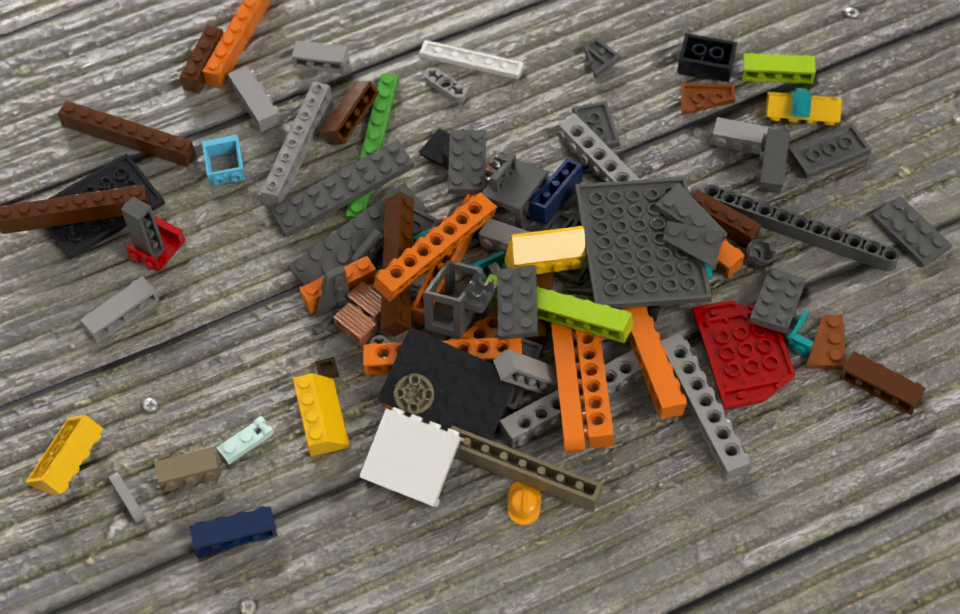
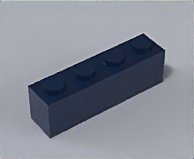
(555, 191)
(233, 531)

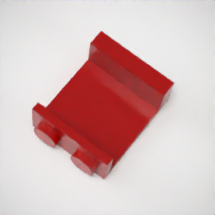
(172, 240)

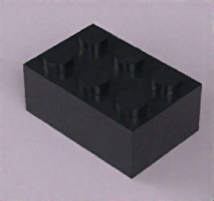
(707, 57)

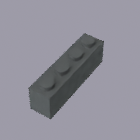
(143, 227)

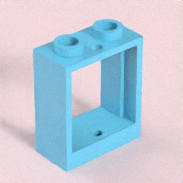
(229, 145)

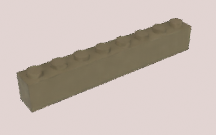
(528, 470)

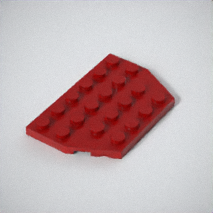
(743, 357)

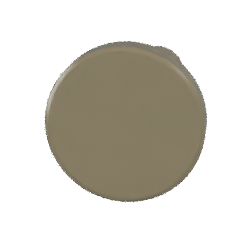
(414, 393)

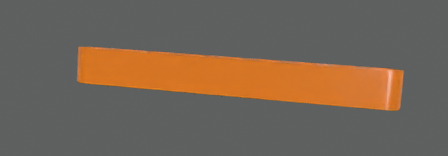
(568, 389)

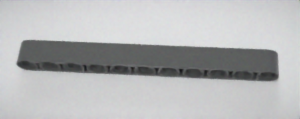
(827, 236)

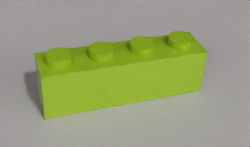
(778, 68)

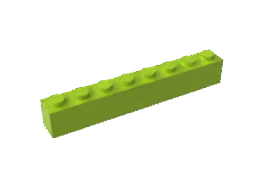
(580, 314)

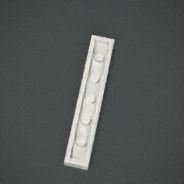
(471, 59)

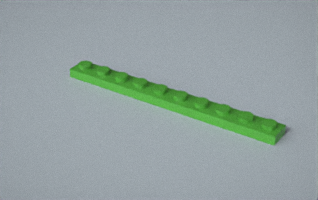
(376, 132)

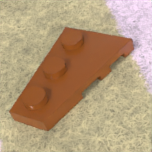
(702, 96)
(829, 344)

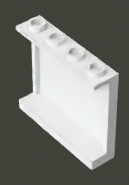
(411, 456)

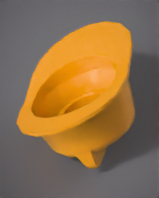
(523, 503)

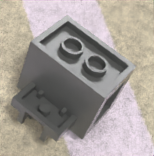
(513, 187)
(454, 309)

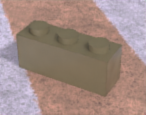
(187, 469)

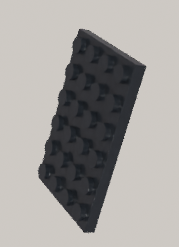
(117, 174)
(465, 386)

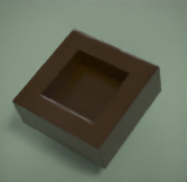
(327, 367)

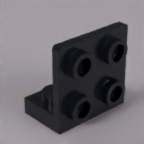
(437, 148)

